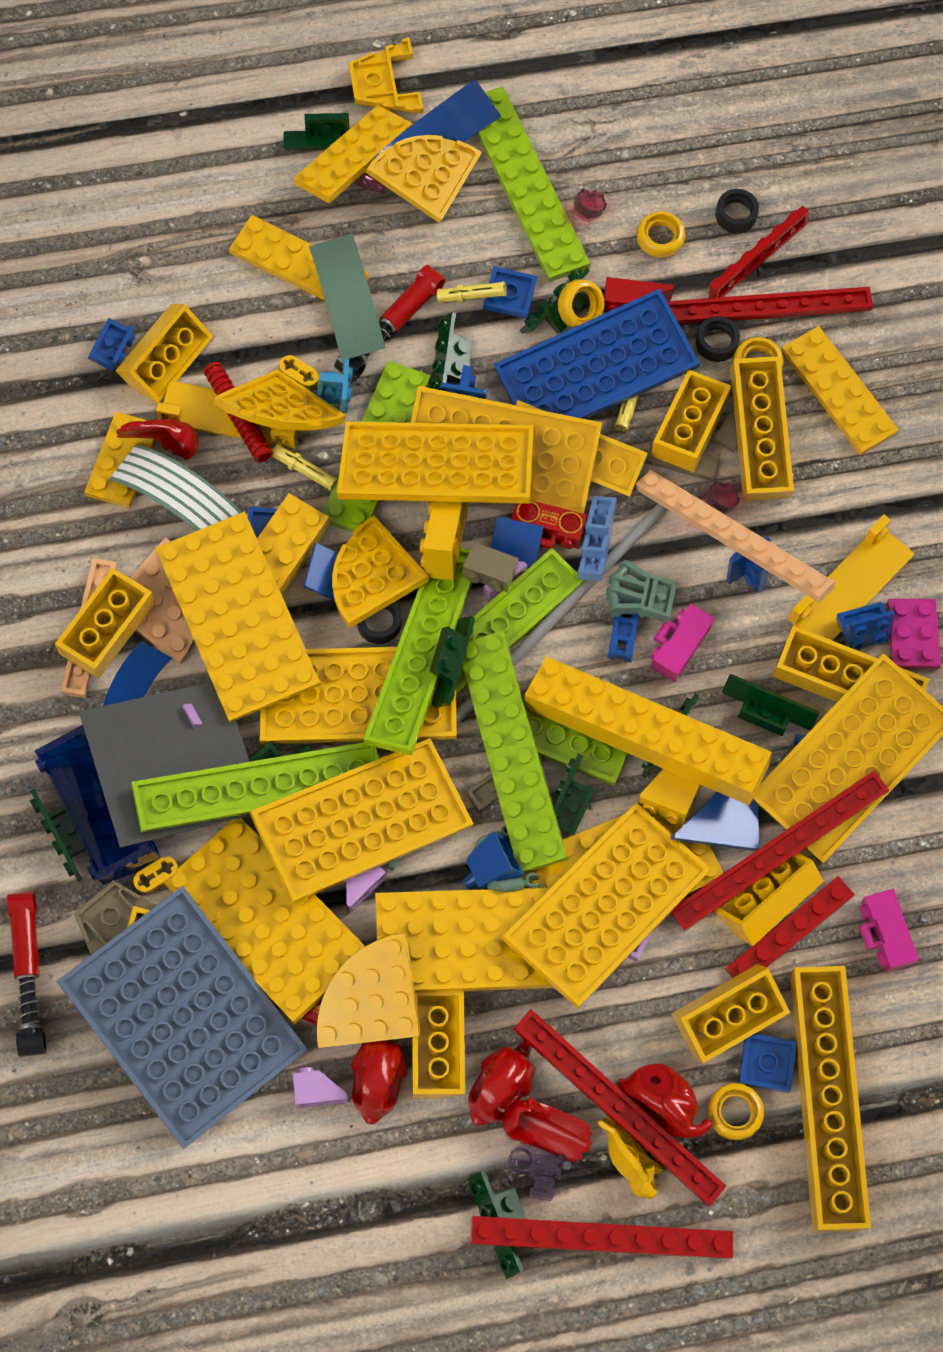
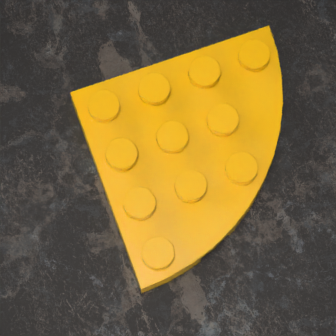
(425, 171)
(280, 404)
(372, 573)
(371, 997)

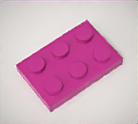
(914, 634)

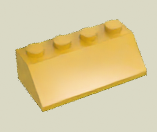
(165, 352)
(770, 899)
(440, 1048)

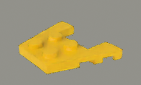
(375, 82)

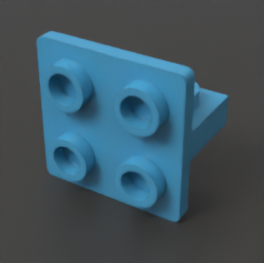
(335, 387)

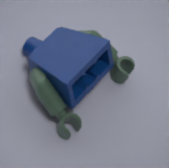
(495, 866)

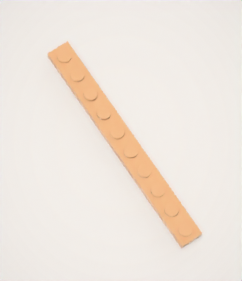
(736, 536)

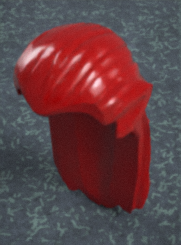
(171, 433)
(547, 1129)

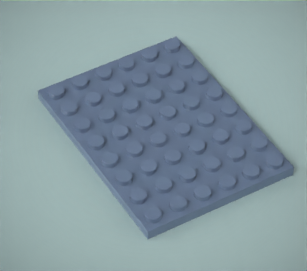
(182, 1016)

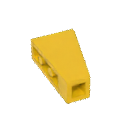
(670, 797)

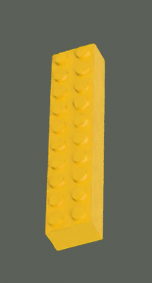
(647, 730)
(829, 1100)

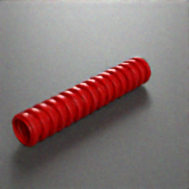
(248, 430)

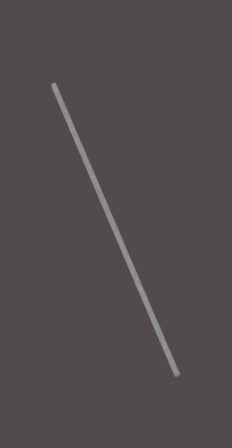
(562, 609)

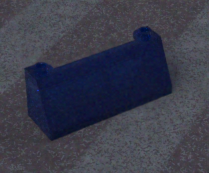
(78, 786)

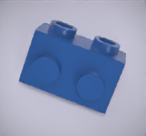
(111, 344)

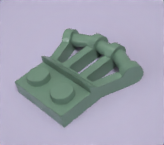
(655, 598)

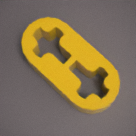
(300, 371)
(152, 870)

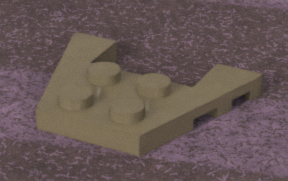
(108, 914)

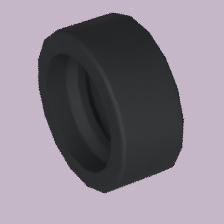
(737, 196)
(726, 326)
(385, 636)

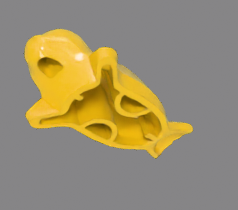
(631, 1160)

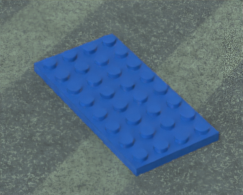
(601, 360)

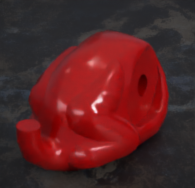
(377, 1078)
(502, 1081)
(665, 1099)

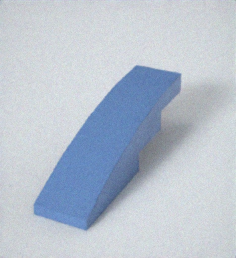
(597, 538)

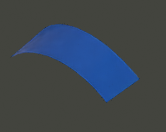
(456, 117)
(136, 674)

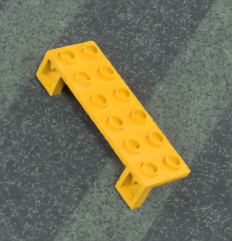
(197, 407)
(856, 581)

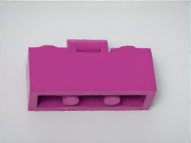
(688, 634)
(891, 931)

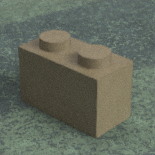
(490, 567)

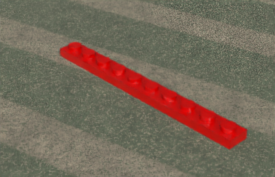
(773, 305)
(779, 850)
(619, 1108)
(601, 1237)

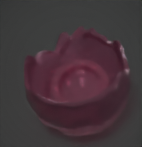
(589, 205)
(722, 497)

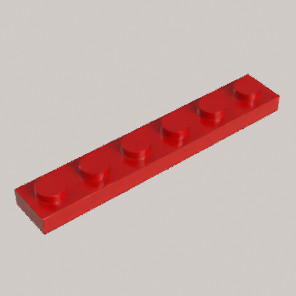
(761, 252)
(794, 927)

